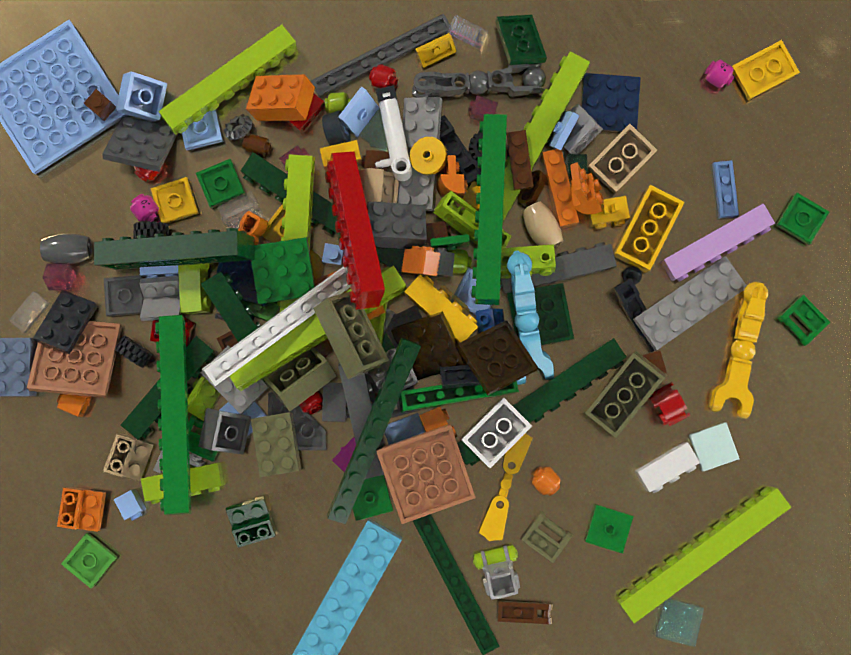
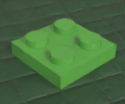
(89, 560)

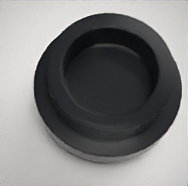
(632, 272)

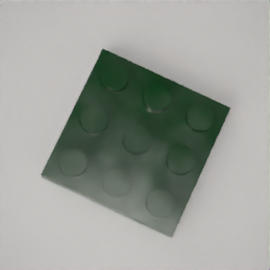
(553, 314)

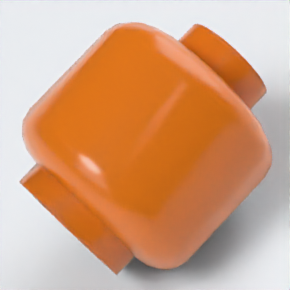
(546, 481)

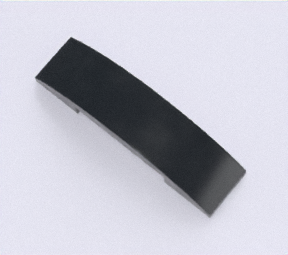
(454, 146)
(632, 305)

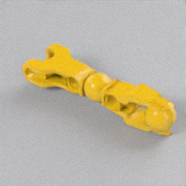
(743, 350)

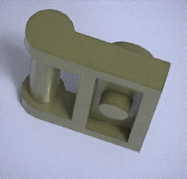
(542, 542)

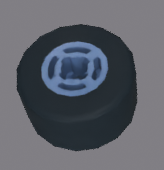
(334, 129)

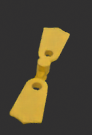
(495, 519)

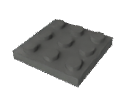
(139, 144)

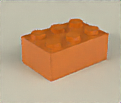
(280, 97)

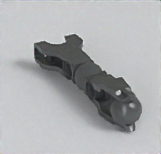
(478, 82)

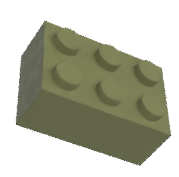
(300, 378)
(276, 444)

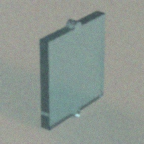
(374, 132)

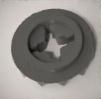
(238, 127)

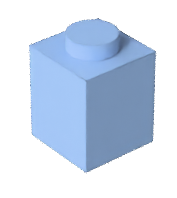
(332, 255)
(130, 505)

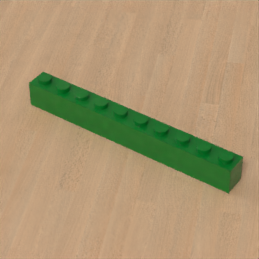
(491, 210)
(174, 416)

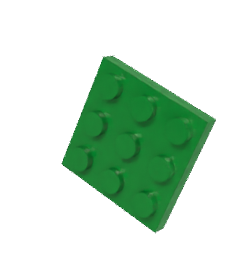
(282, 270)

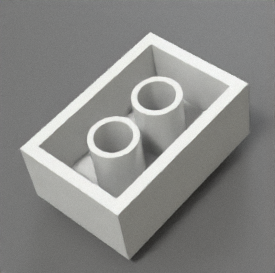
(496, 432)

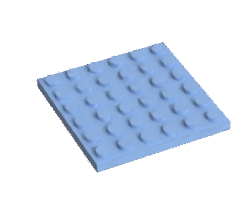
(46, 94)

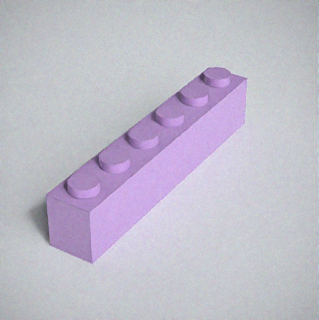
(717, 242)

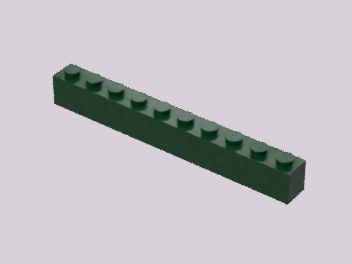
(272, 180)
(562, 387)

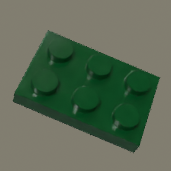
(520, 39)

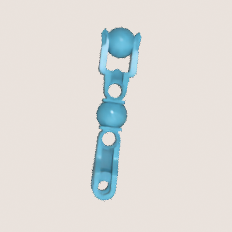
(526, 316)

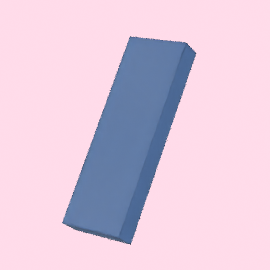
(725, 189)

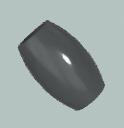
(66, 248)

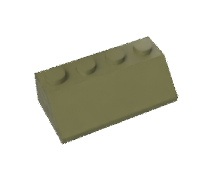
(350, 335)

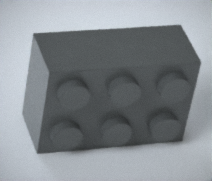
(397, 224)

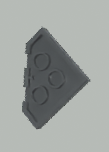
(308, 431)

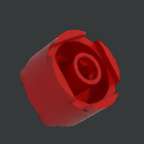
(670, 405)

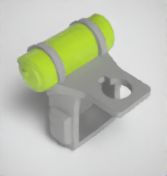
(500, 576)

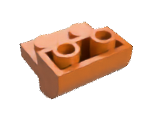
(451, 180)
(585, 191)
(81, 509)

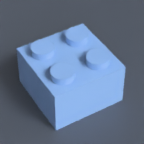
(141, 96)

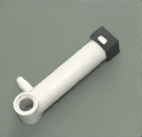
(394, 134)

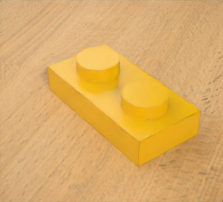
(436, 50)

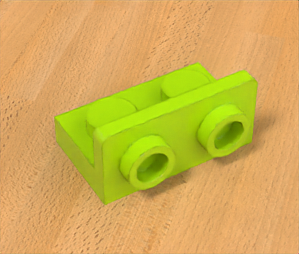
(202, 397)

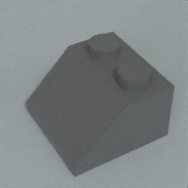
(224, 431)

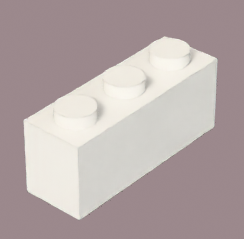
(667, 467)

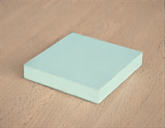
(714, 446)

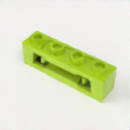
(462, 219)

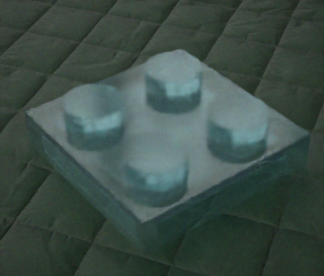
(679, 622)

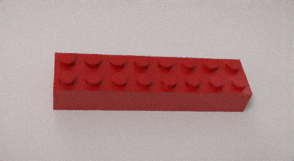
(355, 231)

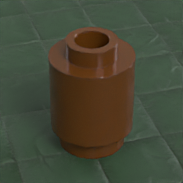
(256, 144)

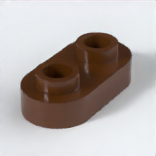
(529, 196)

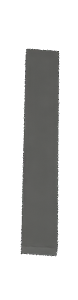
(382, 54)

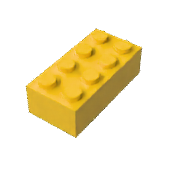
(648, 228)
(433, 301)

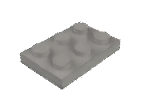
(239, 399)

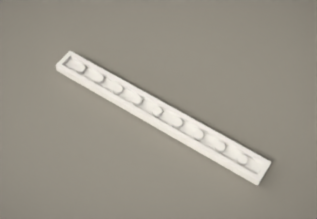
(275, 328)

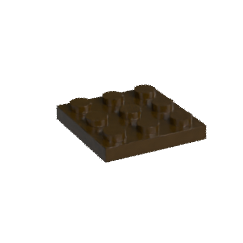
(436, 343)
(497, 357)

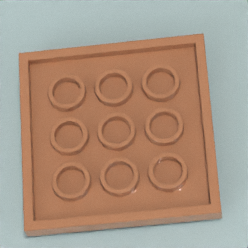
(82, 372)
(425, 473)

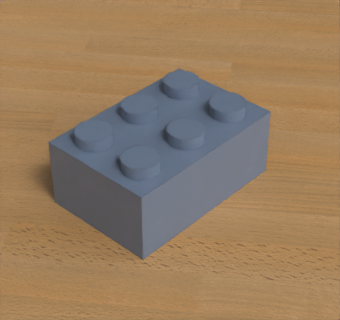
(16, 365)

